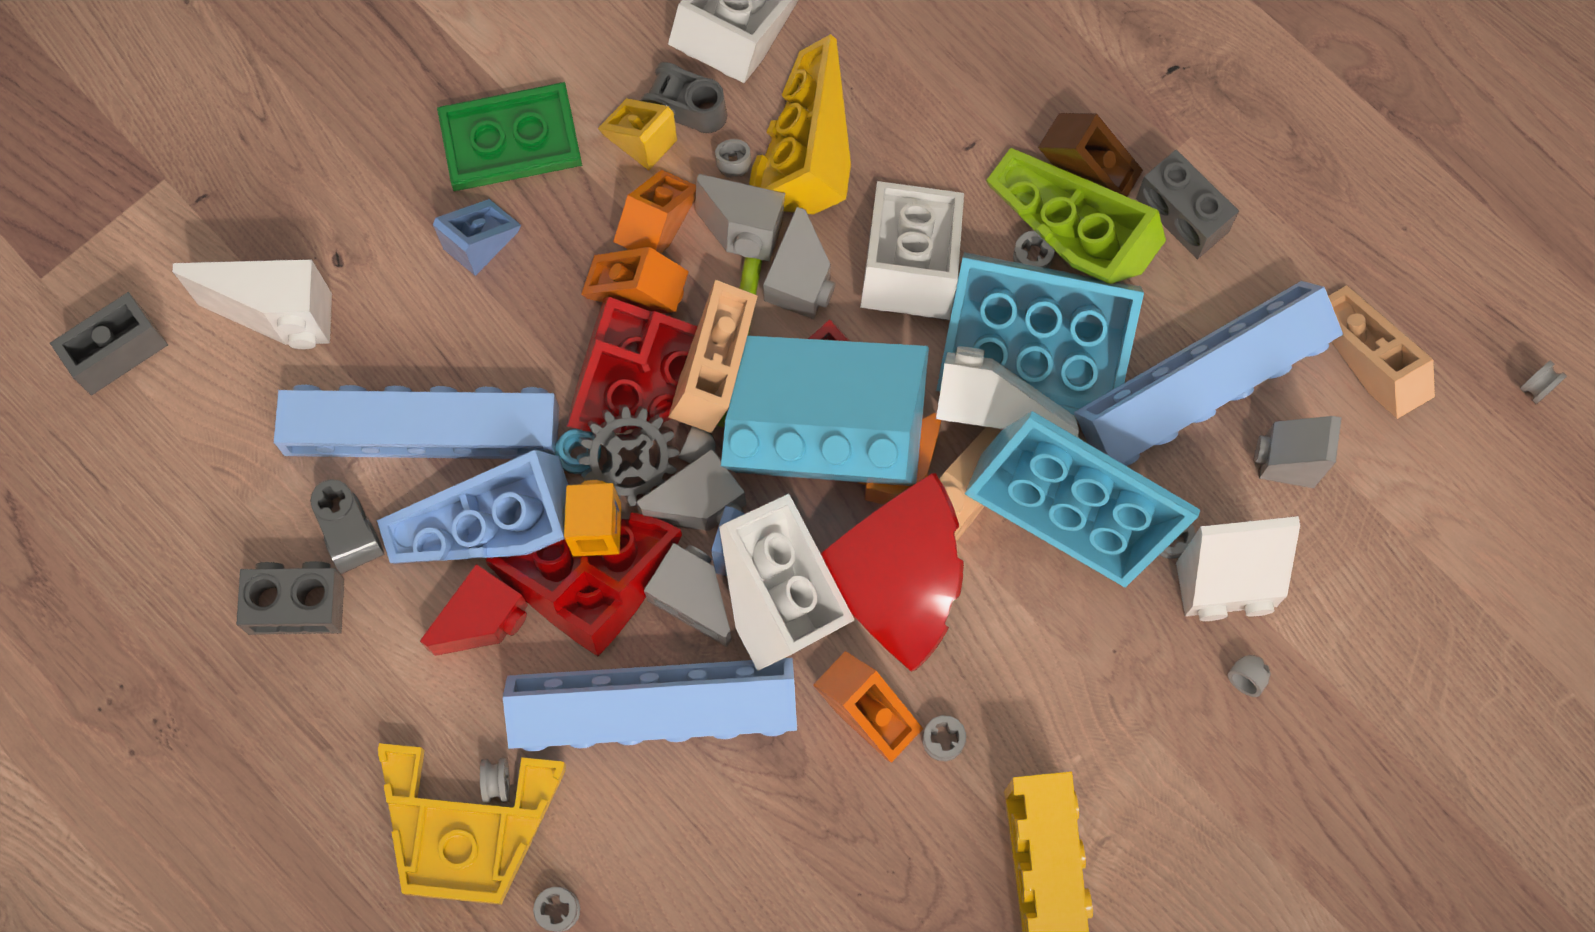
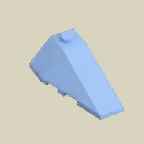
(487, 516)

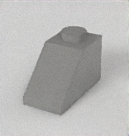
(740, 215)
(800, 270)
(1298, 450)
(695, 495)
(690, 592)

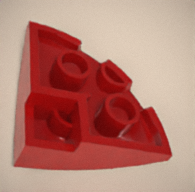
(631, 362)
(902, 570)
(595, 593)

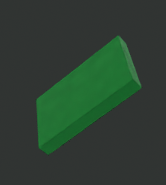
(509, 136)

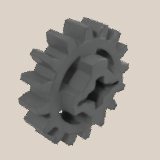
(640, 437)

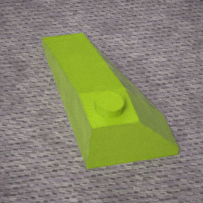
(1080, 219)

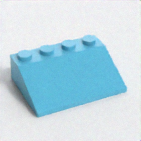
(1046, 326)
(827, 410)
(1078, 498)

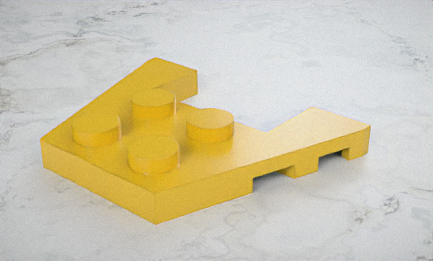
(458, 846)

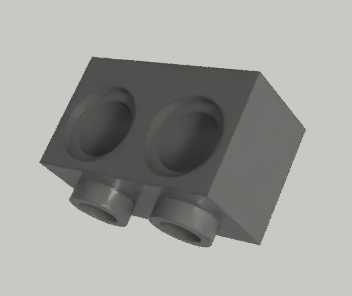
(1187, 204)
(288, 611)

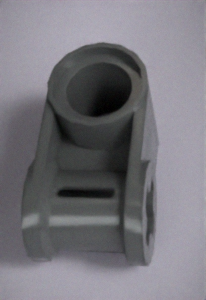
(683, 95)
(346, 532)

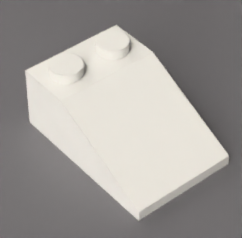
(729, 32)
(913, 250)
(270, 297)
(990, 395)
(1238, 568)
(779, 583)

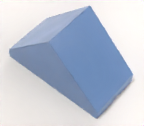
(475, 233)

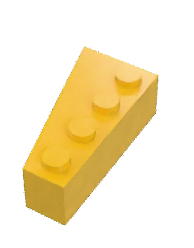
(1048, 853)

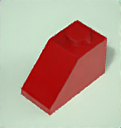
(476, 615)

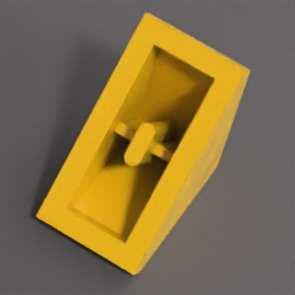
(641, 130)

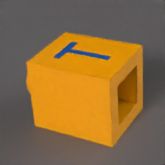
(592, 518)

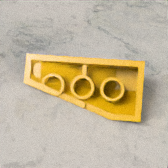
(810, 138)

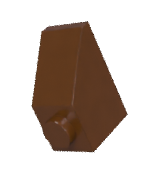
(1091, 151)

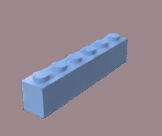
(1210, 373)
(415, 423)
(649, 704)

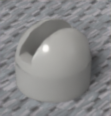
(729, 149)
(696, 445)
(1250, 675)

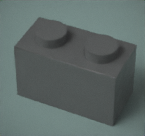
(108, 344)

